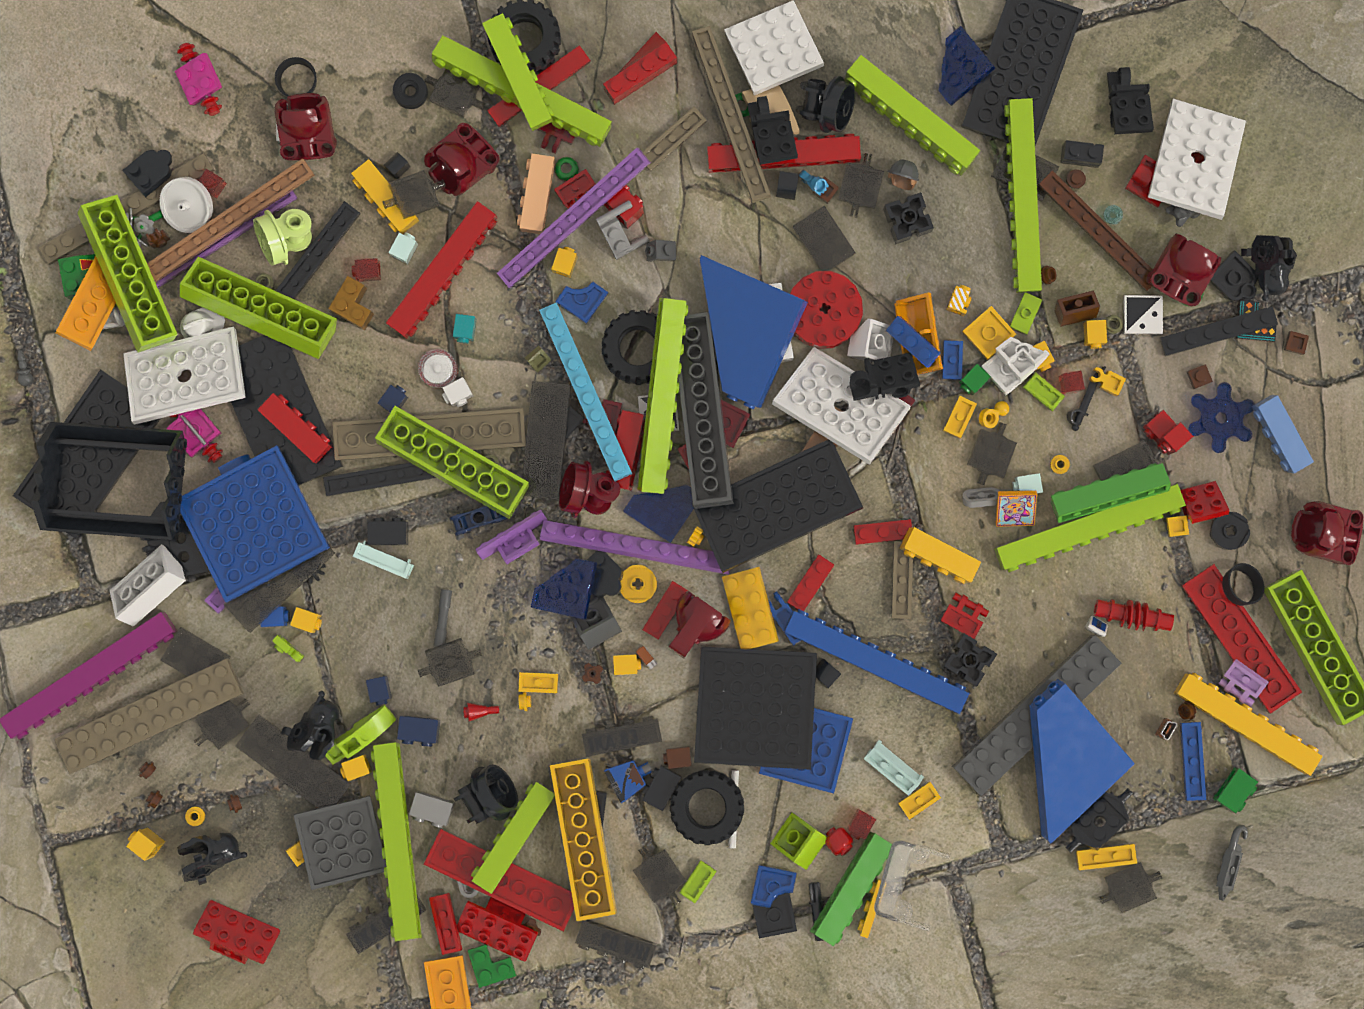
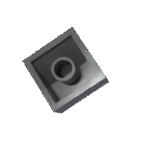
(598, 625)

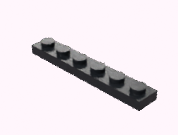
(318, 251)
(1218, 331)
(374, 479)

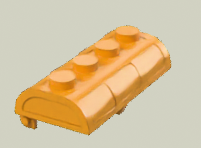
(920, 315)

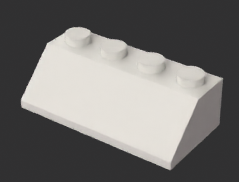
(146, 586)

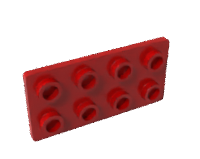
(498, 927)
(236, 933)

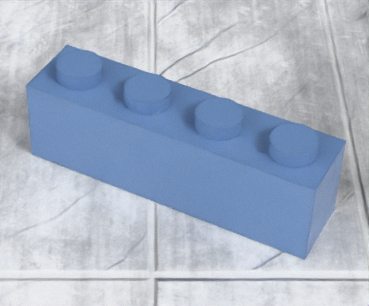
(1282, 434)

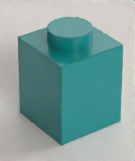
(464, 328)

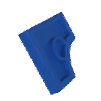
(582, 301)
(771, 884)

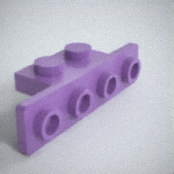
(515, 540)

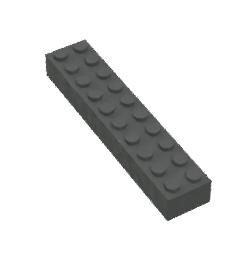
(703, 416)
(1013, 733)

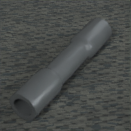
(444, 605)

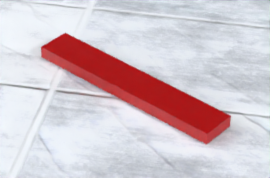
(548, 78)

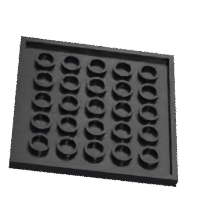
(755, 708)

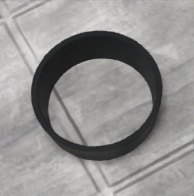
(289, 62)
(1254, 576)

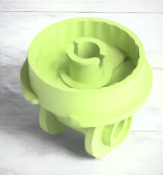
(283, 234)

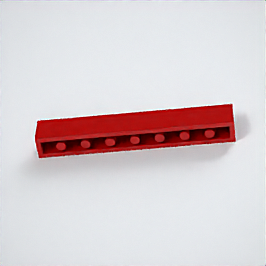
(810, 153)
(442, 269)

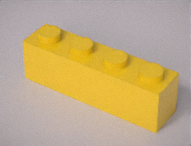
(377, 190)
(940, 555)

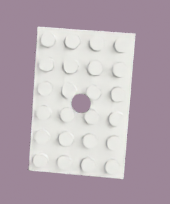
(1176, 175)
(154, 375)
(811, 400)

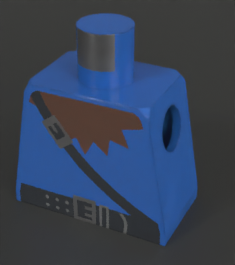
(627, 778)

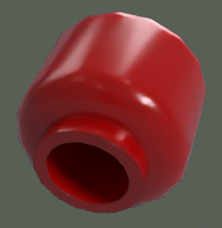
(839, 841)

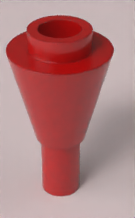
(476, 711)

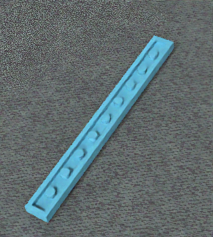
(585, 392)

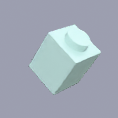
(403, 247)
(1028, 483)

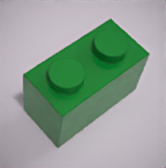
(1235, 790)

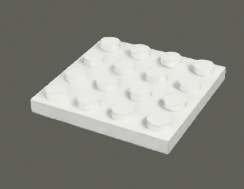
(774, 47)

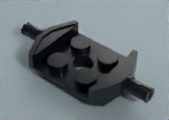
(1108, 807)

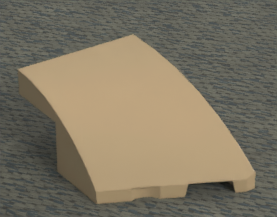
(777, 103)

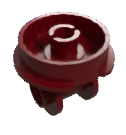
(586, 490)

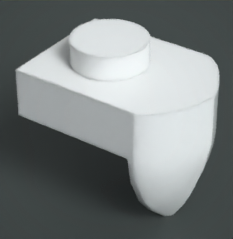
(114, 319)

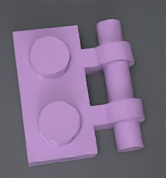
(1245, 679)

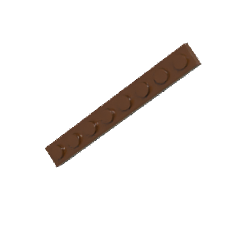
(1097, 229)

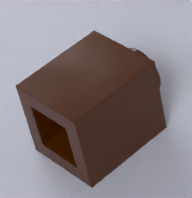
(677, 757)

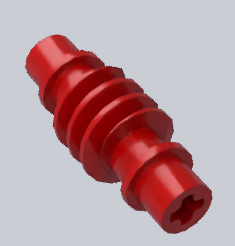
(1135, 614)

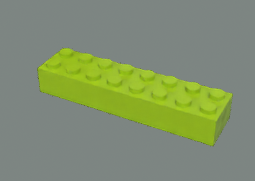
(911, 116)
(127, 273)
(258, 307)
(452, 462)
(1318, 646)

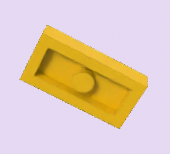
(959, 417)
(538, 682)
(919, 800)

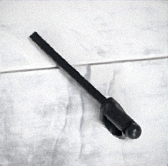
(1081, 412)

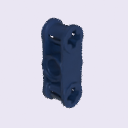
(468, 523)

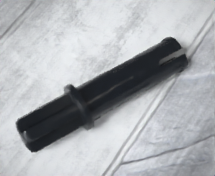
(815, 902)

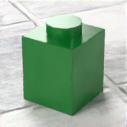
(974, 380)

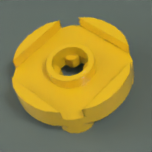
(646, 591)

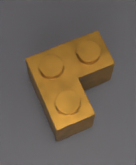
(347, 303)

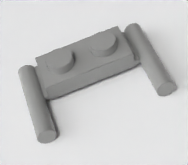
(614, 233)

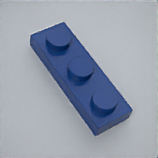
(913, 341)

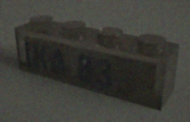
(621, 737)
(374, 929)
(615, 943)

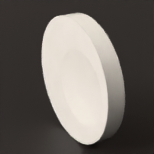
(186, 204)

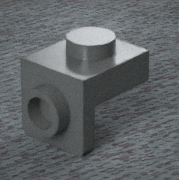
(661, 250)

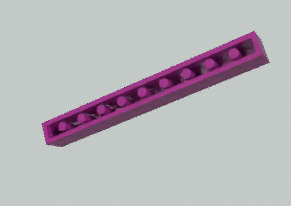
(88, 675)

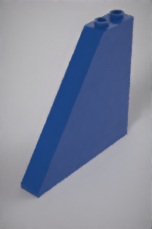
(749, 329)
(1072, 758)

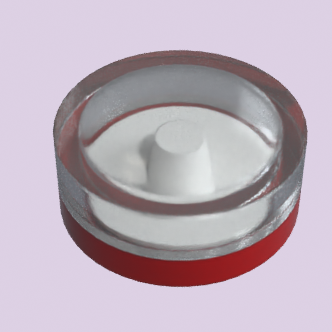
(437, 368)

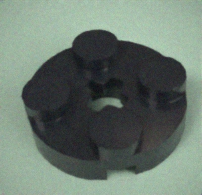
(1219, 533)

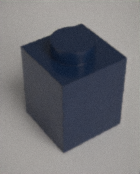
(393, 397)
(379, 690)

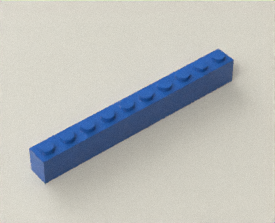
(876, 662)

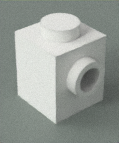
(457, 393)

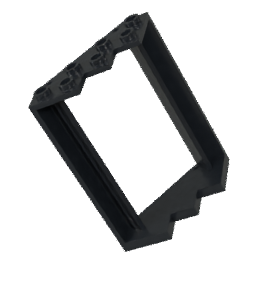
(108, 437)

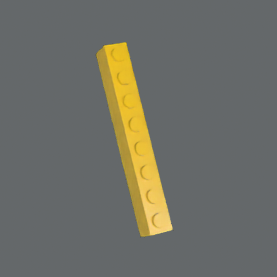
(1251, 726)

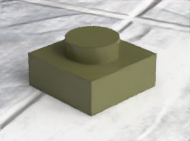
(537, 359)

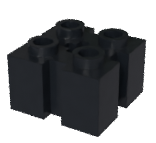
(914, 208)
(981, 657)

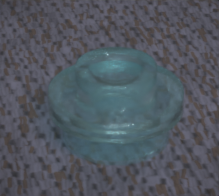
(1117, 210)

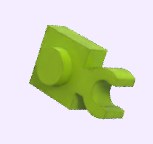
(283, 645)

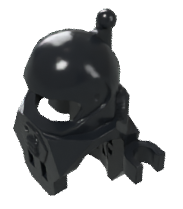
(1273, 262)
(312, 727)
(217, 855)

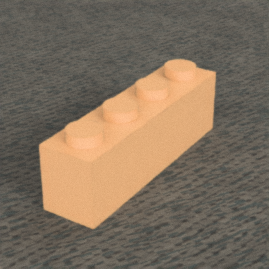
(537, 193)

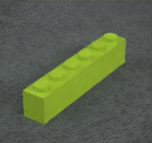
(517, 71)
(513, 838)

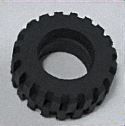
(544, 19)
(611, 346)
(733, 807)

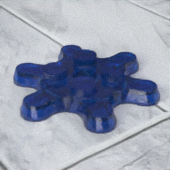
(1232, 410)

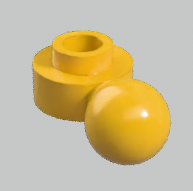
(1000, 409)

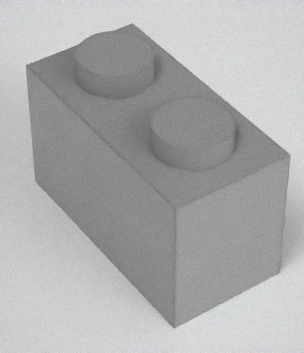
(431, 809)

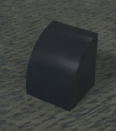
(397, 165)
(787, 185)
(826, 673)

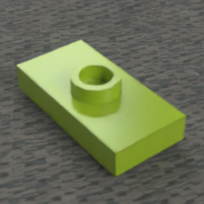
(1025, 313)
(1043, 391)
(697, 881)

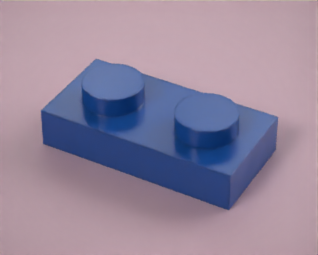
(952, 360)

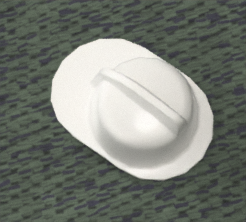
(201, 322)

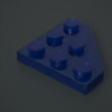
(962, 66)
(662, 512)
(567, 590)

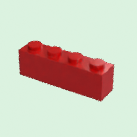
(295, 428)
(630, 439)

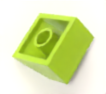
(799, 841)

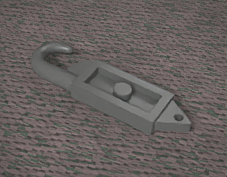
(1230, 863)

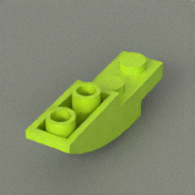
(361, 734)

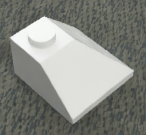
(870, 341)

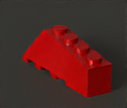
(643, 67)

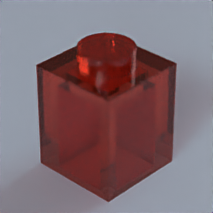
(212, 183)
(367, 270)
(1071, 382)
(861, 824)

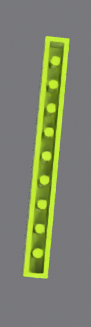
(491, 76)
(1024, 195)
(661, 395)
(1087, 528)
(397, 842)

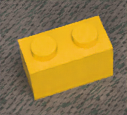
(145, 843)

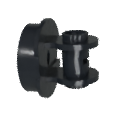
(828, 103)
(489, 794)

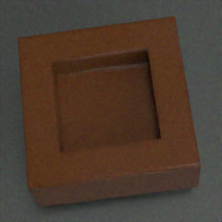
(829, 193)
(1296, 343)
(1199, 376)

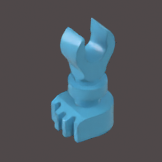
(816, 184)

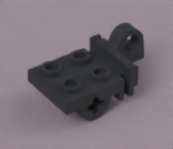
(1129, 104)
(771, 133)
(886, 376)

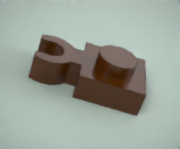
(157, 239)

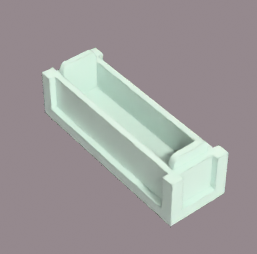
(383, 560)
(893, 768)

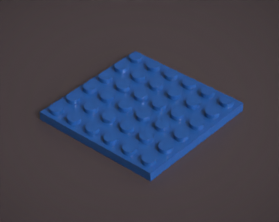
(252, 524)

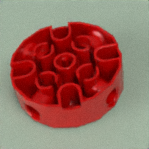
(844, 311)

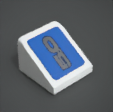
(1097, 626)

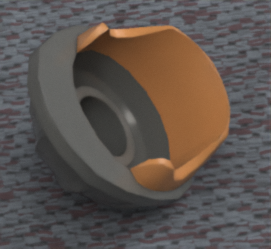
(904, 174)

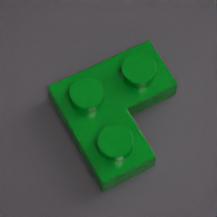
(488, 971)

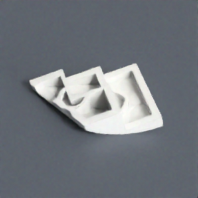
(1013, 364)

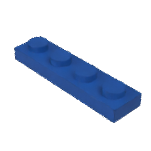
(1193, 761)

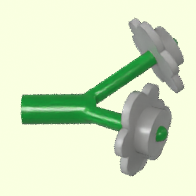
(143, 224)

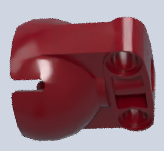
(305, 127)
(461, 159)
(1184, 269)
(1328, 532)
(696, 624)

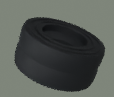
(405, 81)

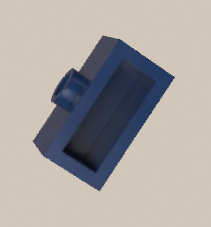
(419, 730)

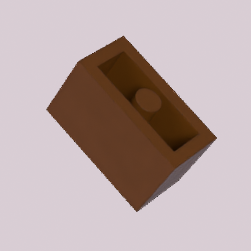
(1077, 308)

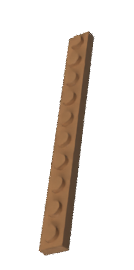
(230, 220)

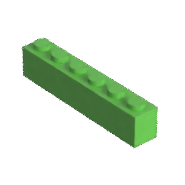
(1110, 492)
(851, 889)

